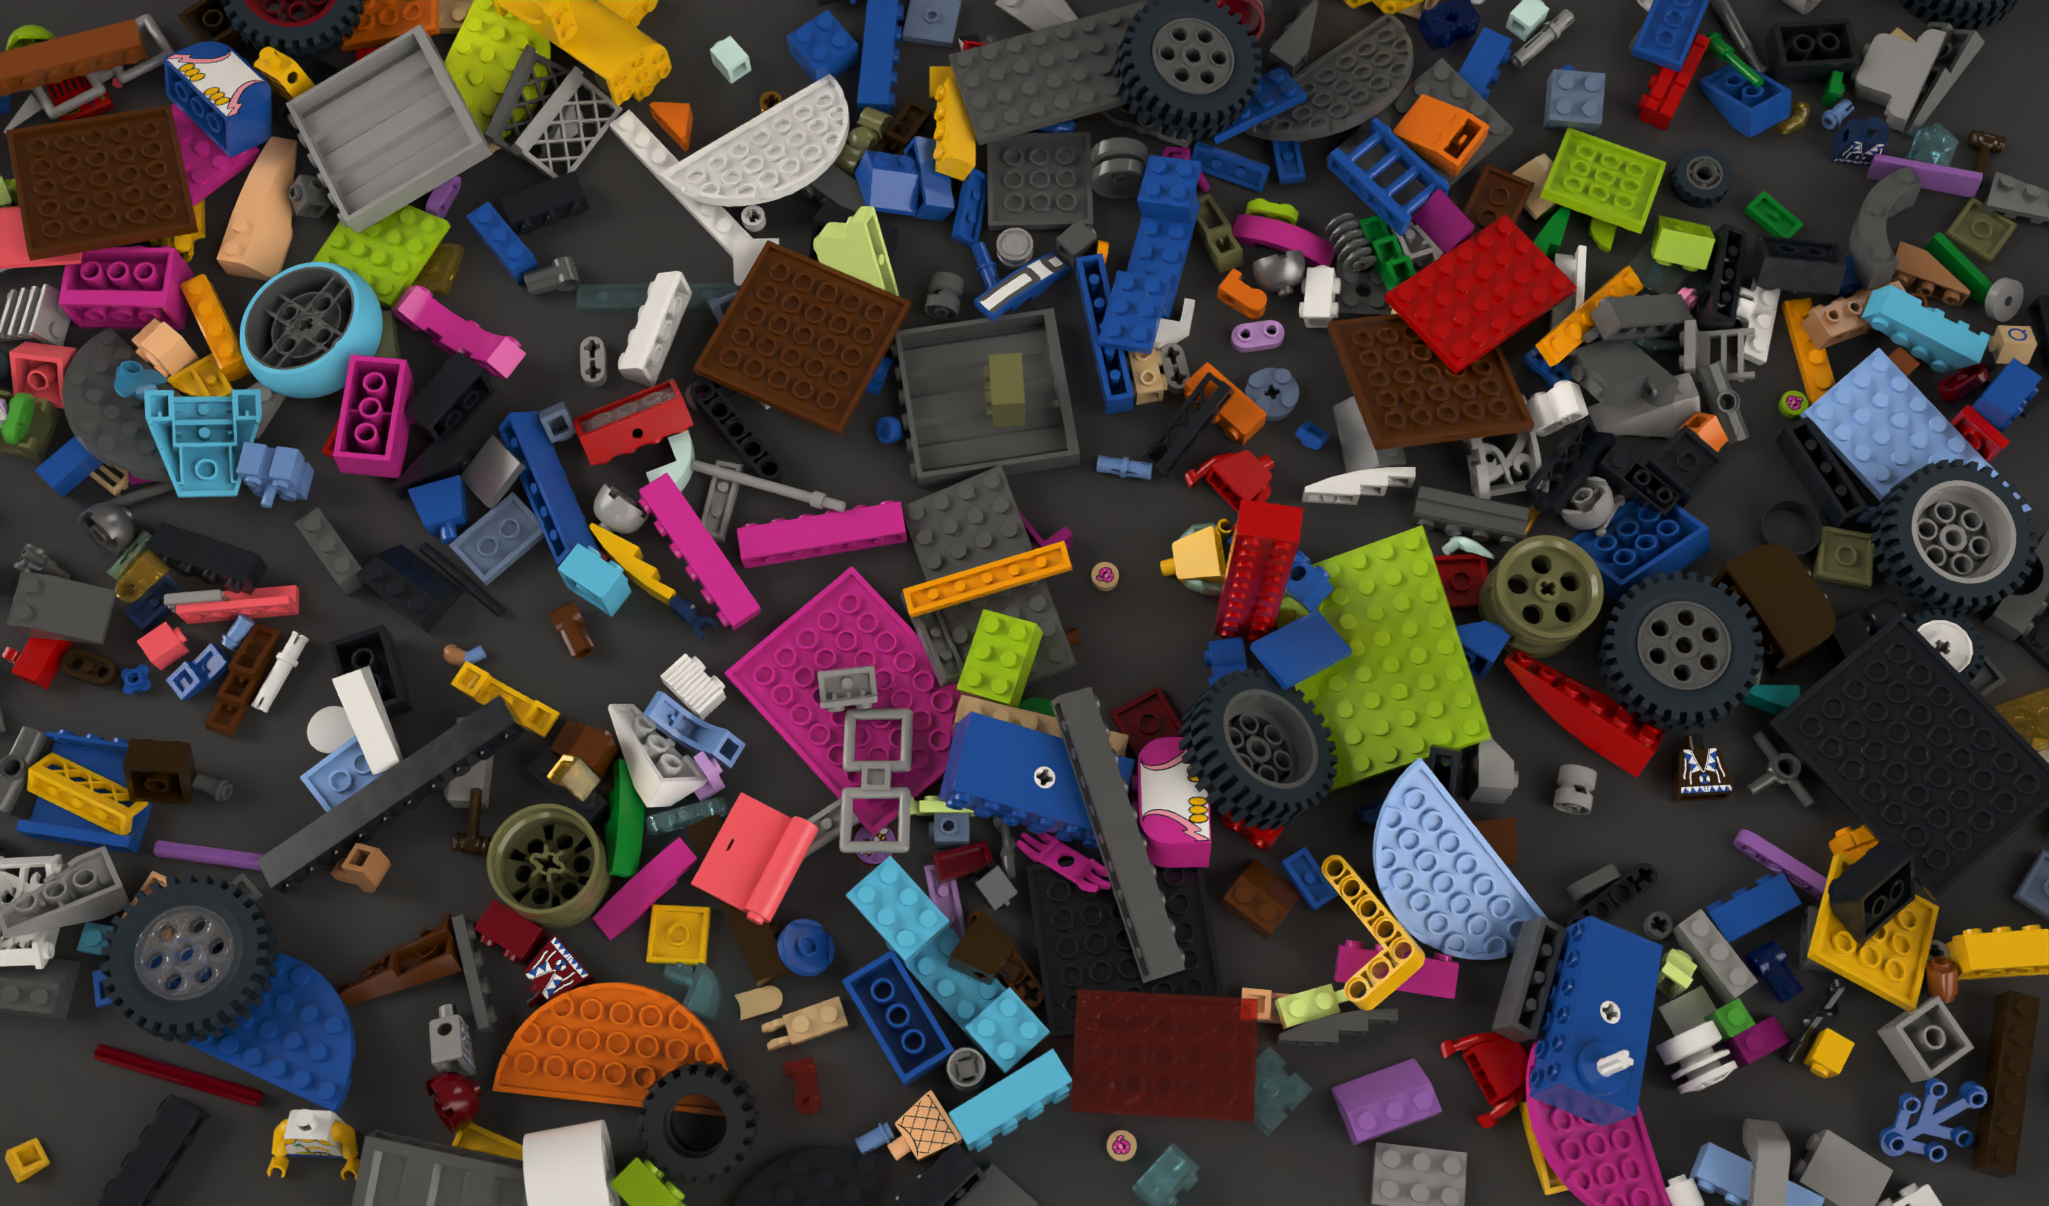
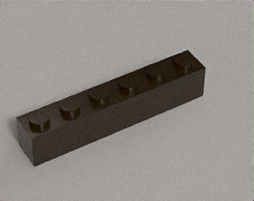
(755, 941)
(2006, 1084)

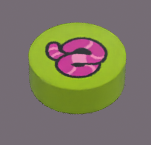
(1793, 404)

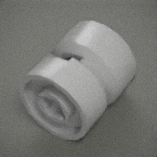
(1575, 789)
(966, 1069)

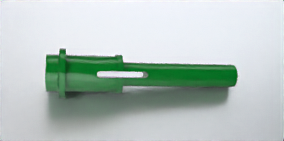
(1725, 53)

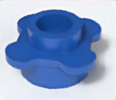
(141, 685)

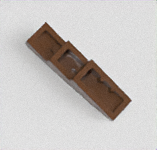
(244, 680)

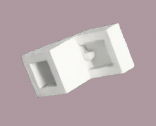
(1174, 331)

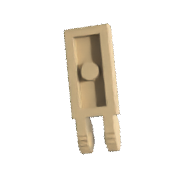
(807, 1023)

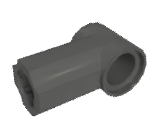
(560, 276)

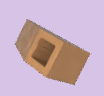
(1925, 275)

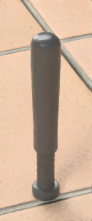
(1735, 29)

